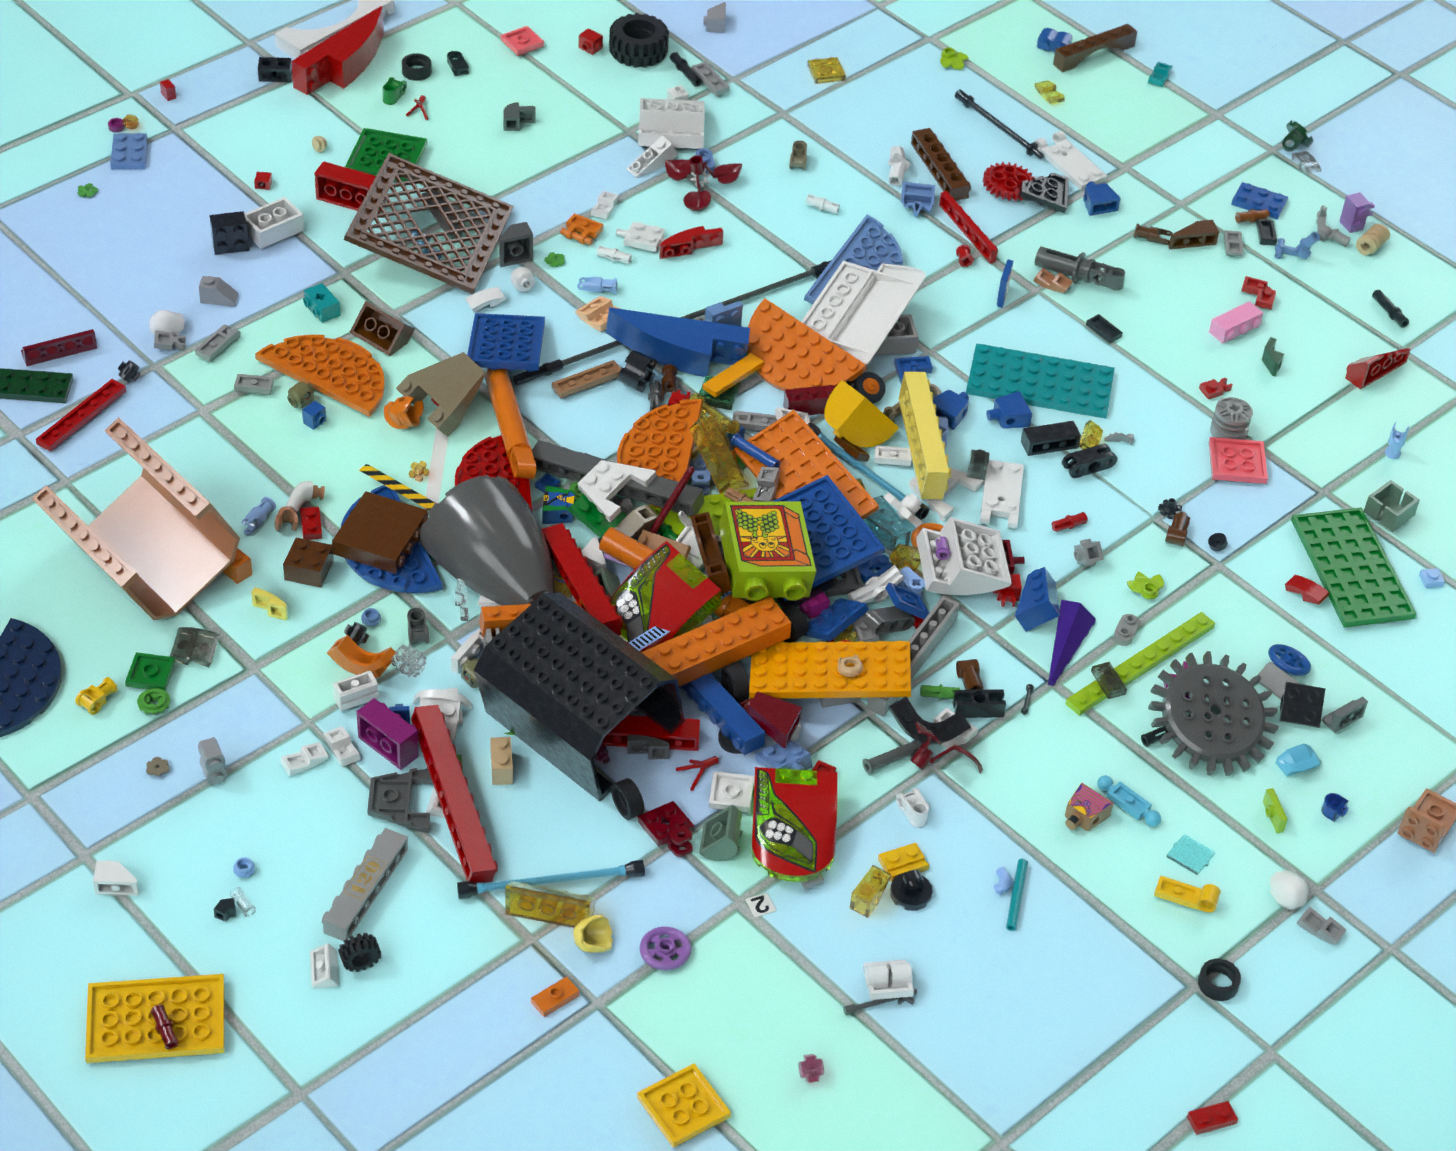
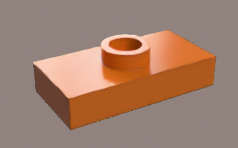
(555, 996)

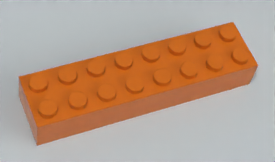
(722, 641)

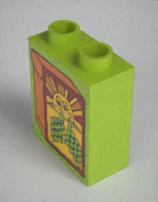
(767, 550)

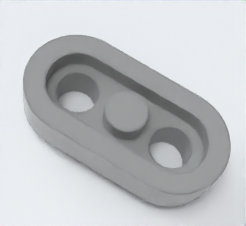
(1126, 629)

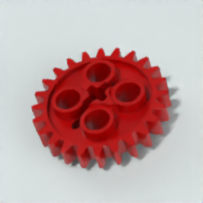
(1005, 180)

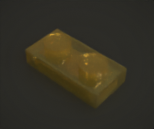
(1091, 435)

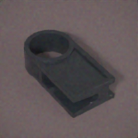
(458, 66)

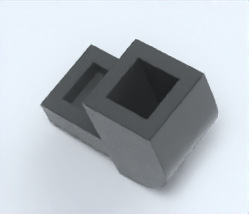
(515, 114)

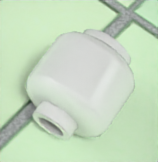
(521, 278)

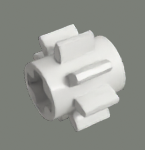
(704, 179)

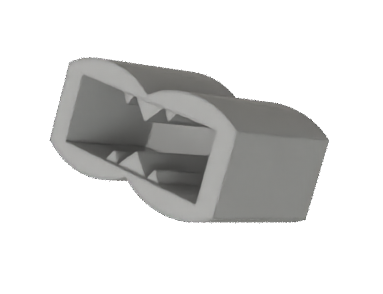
(212, 761)

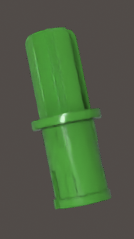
(937, 691)

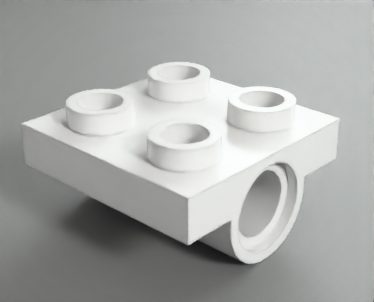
(888, 979)

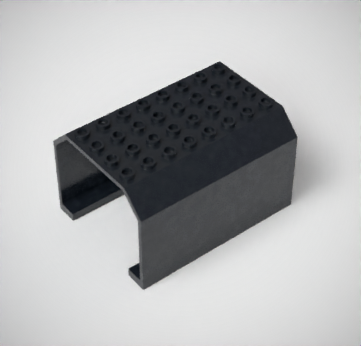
(567, 683)

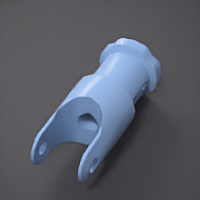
(598, 284)
(1396, 441)
(258, 515)

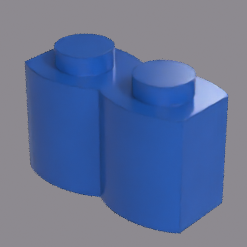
(1051, 39)

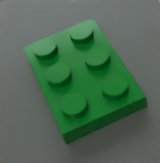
(592, 518)

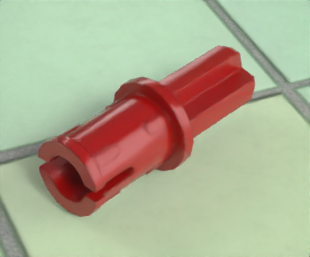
(1069, 522)

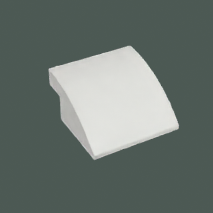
(675, 120)
(975, 560)

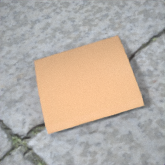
(596, 312)

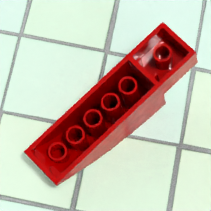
(341, 56)

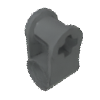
(417, 626)

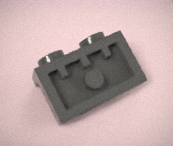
(1346, 714)

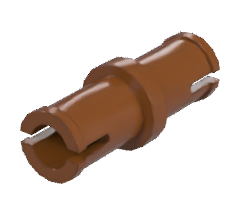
(1251, 215)

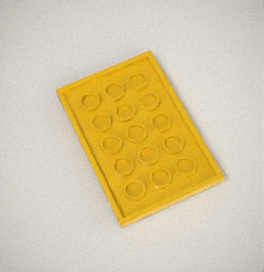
(124, 1029)

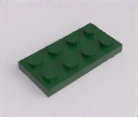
(35, 385)

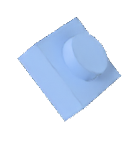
(1431, 578)

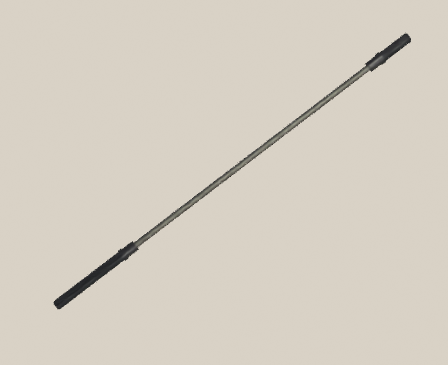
(549, 368)

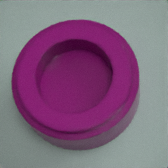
(116, 125)

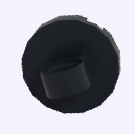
(911, 890)

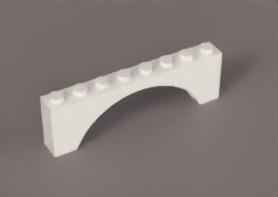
(298, 41)

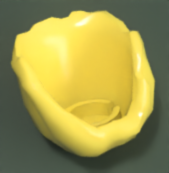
(593, 934)

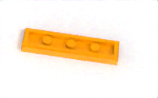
(732, 375)

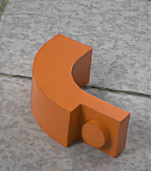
(357, 660)

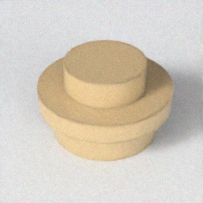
(319, 143)

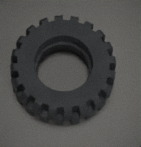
(638, 40)

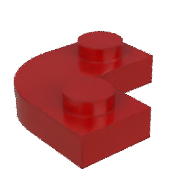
(1258, 287)

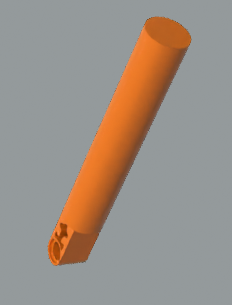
(510, 423)
(633, 553)

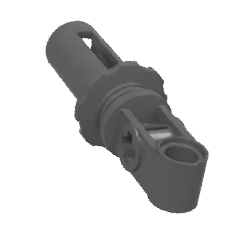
(1080, 268)

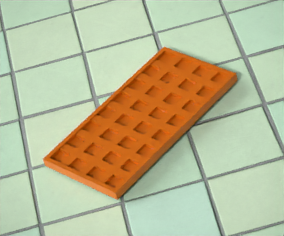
(805, 460)

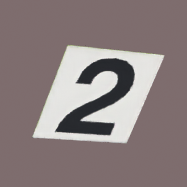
(760, 904)

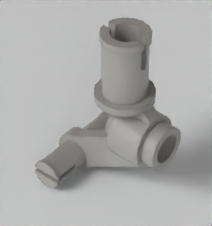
(1326, 232)

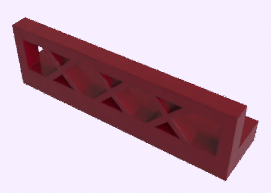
(59, 347)

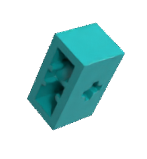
(321, 302)

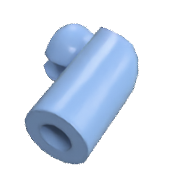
(1005, 881)

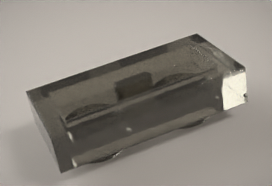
(1108, 680)

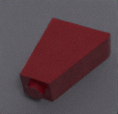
(775, 717)

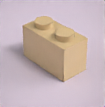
(501, 761)

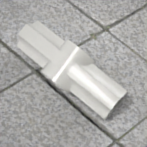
(898, 164)
(875, 587)

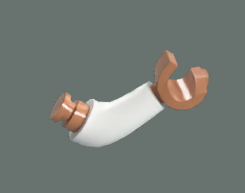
(302, 493)

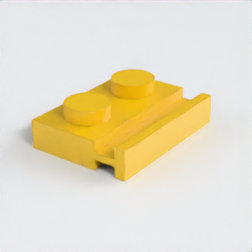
(903, 860)

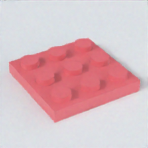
(1238, 460)

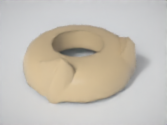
(850, 671)

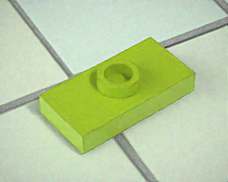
(1274, 810)

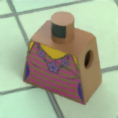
(1087, 808)

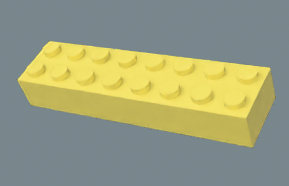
(924, 435)

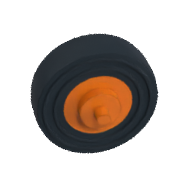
(870, 386)

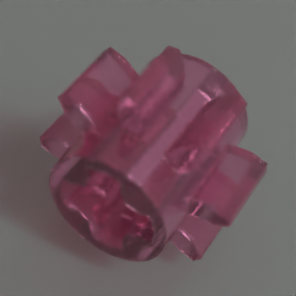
(811, 1068)

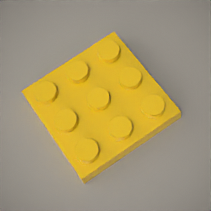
(683, 1105)

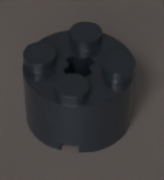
(637, 370)

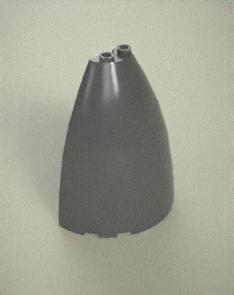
(490, 541)

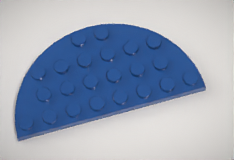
(414, 577)

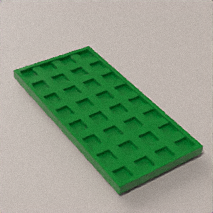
(1353, 567)

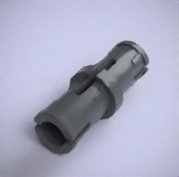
(655, 395)

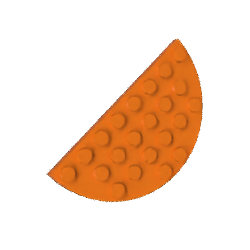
(796, 353)
(331, 367)
(662, 440)

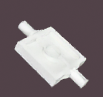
(642, 236)

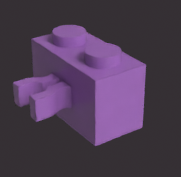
(1355, 212)

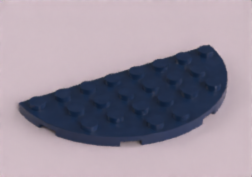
(27, 675)

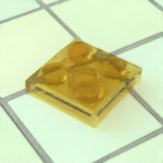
(826, 70)

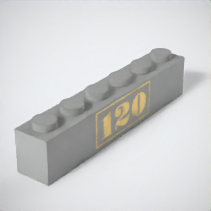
(365, 884)

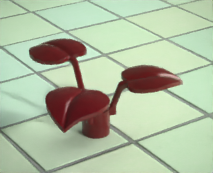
(681, 168)
(923, 755)

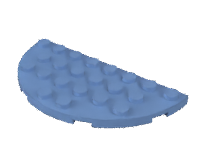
(866, 247)

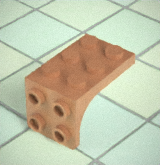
(1428, 820)

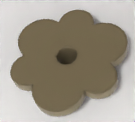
(157, 766)

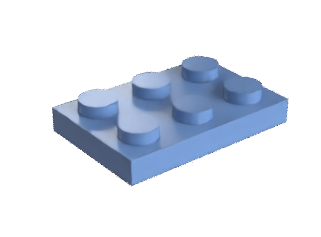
(128, 151)

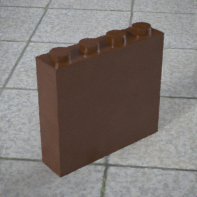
(380, 532)

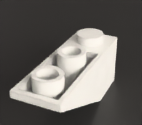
(653, 158)

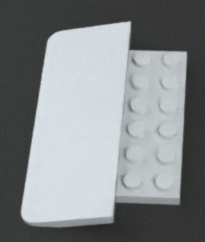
(863, 306)

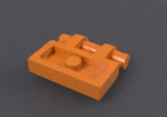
(583, 225)

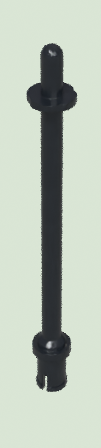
(968, 101)

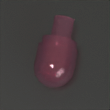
(602, 754)

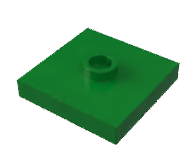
(150, 671)

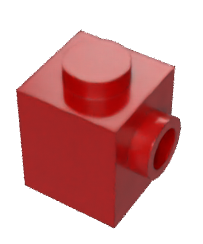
(590, 41)

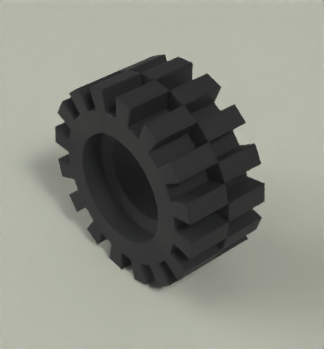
(359, 952)

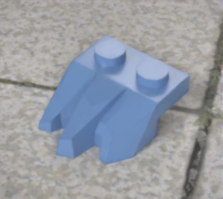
(917, 197)

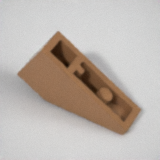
(654, 541)

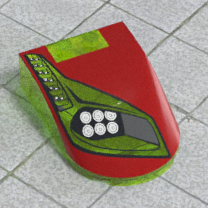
(664, 594)
(794, 822)

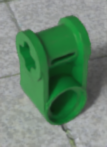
(393, 90)

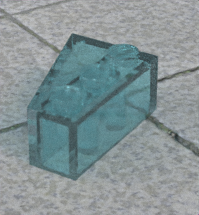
(888, 525)

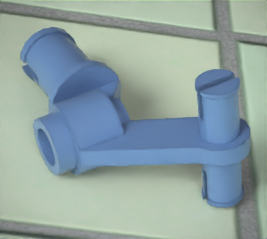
(1301, 250)

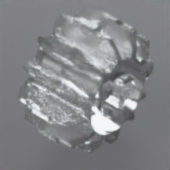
(409, 661)

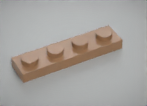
(586, 379)

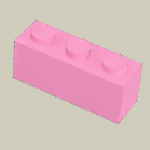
(1236, 322)

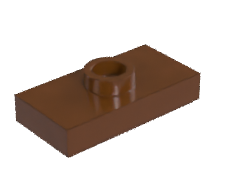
(855, 451)

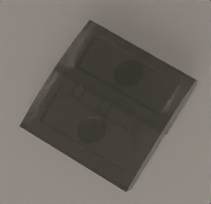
(194, 646)

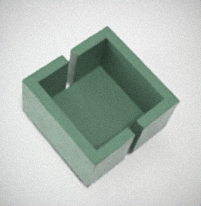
(1385, 506)

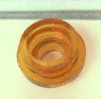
(130, 121)

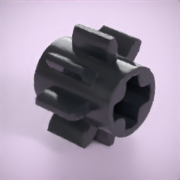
(129, 371)
(357, 633)

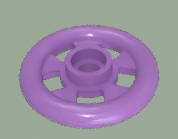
(665, 943)

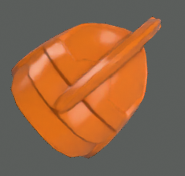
(401, 413)

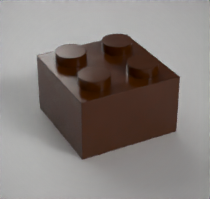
(308, 562)

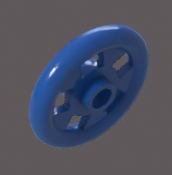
(1289, 659)

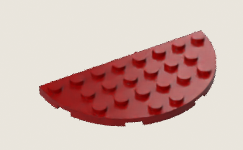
(490, 459)

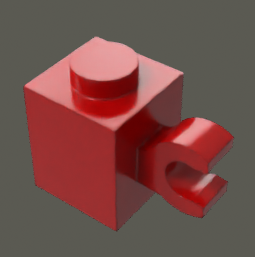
(1010, 593)

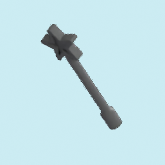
(849, 1009)

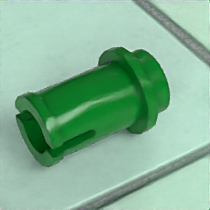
(666, 531)

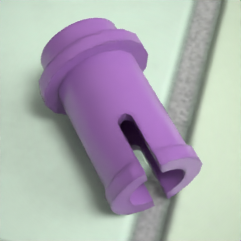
(942, 551)

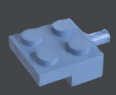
(728, 314)
(785, 758)

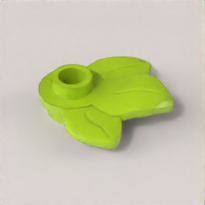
(951, 58)
(1145, 586)

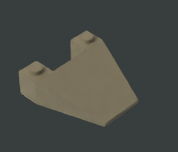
(450, 384)

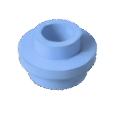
(242, 863)

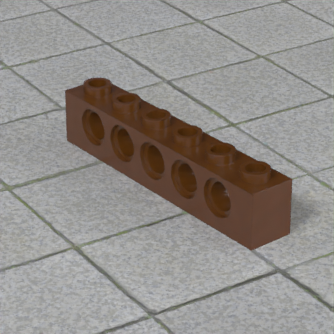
(940, 164)

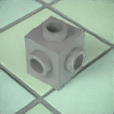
(1088, 552)

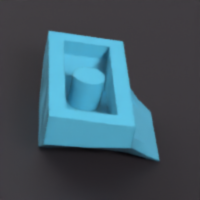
(1297, 759)

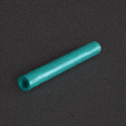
(1017, 893)

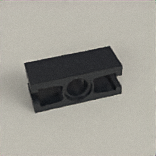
(980, 703)

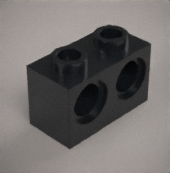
(274, 69)

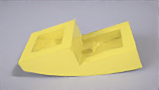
(274, 605)

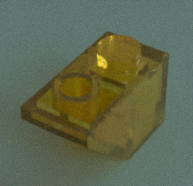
(869, 891)

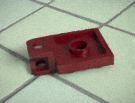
(675, 834)

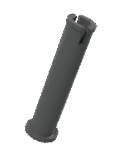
(891, 756)

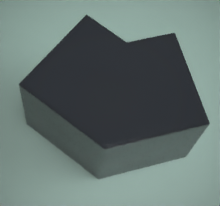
(225, 909)

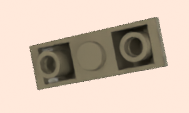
(637, 520)

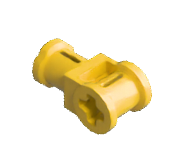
(96, 696)

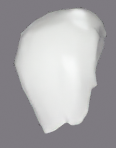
(167, 322)
(1289, 889)

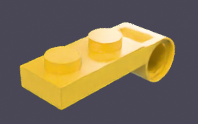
(1188, 895)

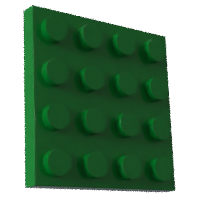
(375, 145)

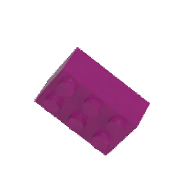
(387, 733)

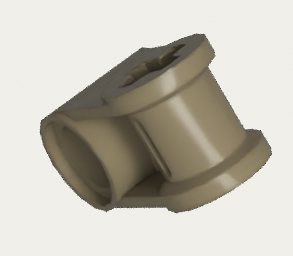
(799, 155)

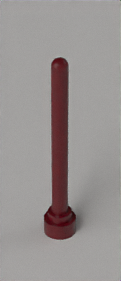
(671, 501)

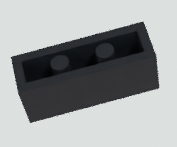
(1050, 438)

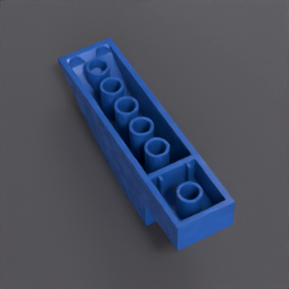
(677, 340)

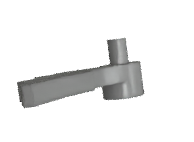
(1129, 438)

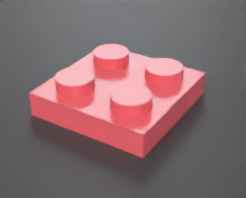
(522, 40)

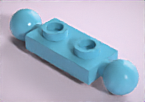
(1129, 801)

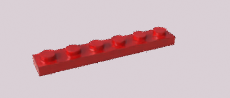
(968, 227)
(80, 415)

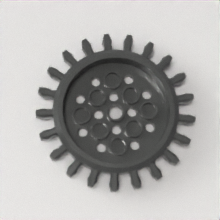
(1190, 731)

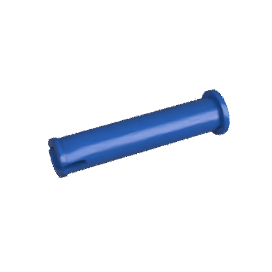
(753, 451)

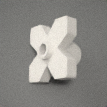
(906, 507)

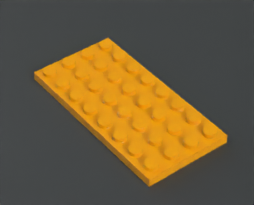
(812, 670)

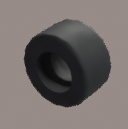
(798, 621)

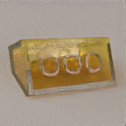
(718, 454)
(547, 904)

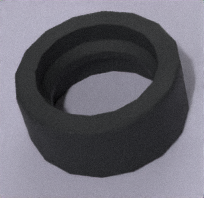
(416, 74)
(735, 681)
(627, 799)
(1216, 992)

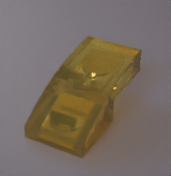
(1048, 92)

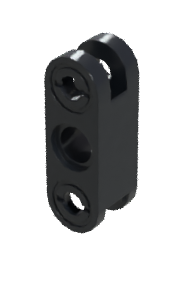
(1089, 460)

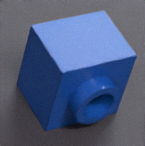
(314, 415)

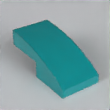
(1160, 74)

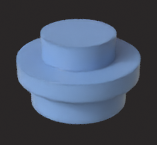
(371, 617)

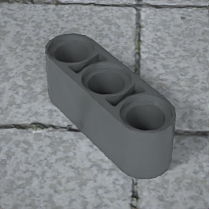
(888, 620)

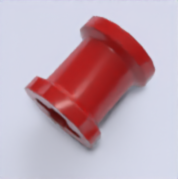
(965, 258)

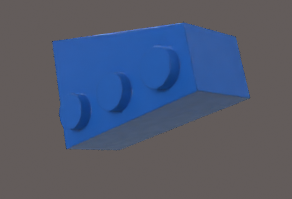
(1038, 600)

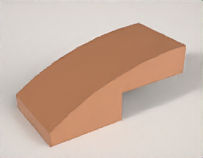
(1056, 283)

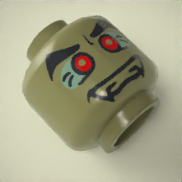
(300, 395)
(468, 674)

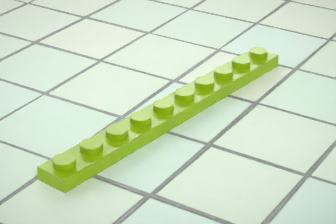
(1144, 660)

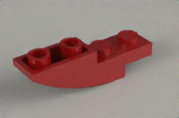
(687, 240)

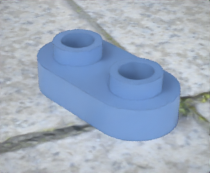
(707, 157)

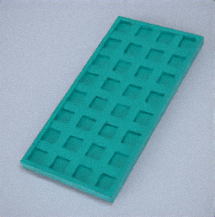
(1041, 380)

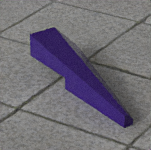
(1071, 630)

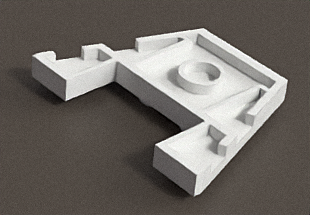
(607, 480)
(942, 508)

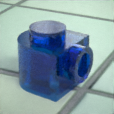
(1334, 806)

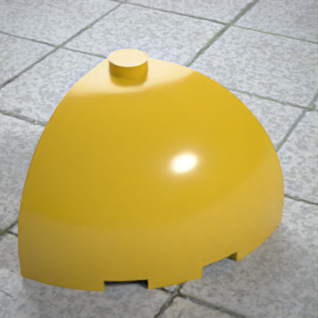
(857, 418)

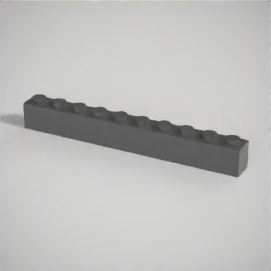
(576, 465)

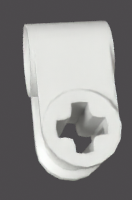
(913, 807)

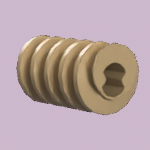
(1372, 239)

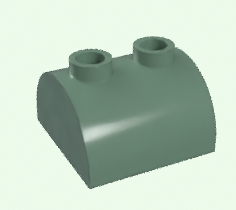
(722, 835)

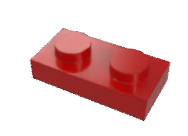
(311, 523)
(1212, 1117)

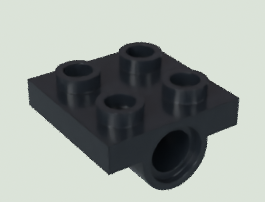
(1302, 704)

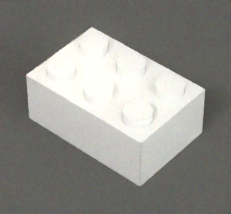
(274, 222)

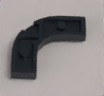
(944, 730)

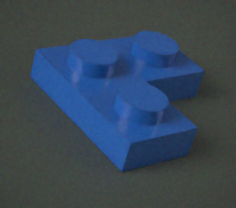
(912, 364)

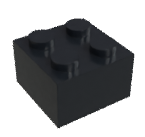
(229, 232)

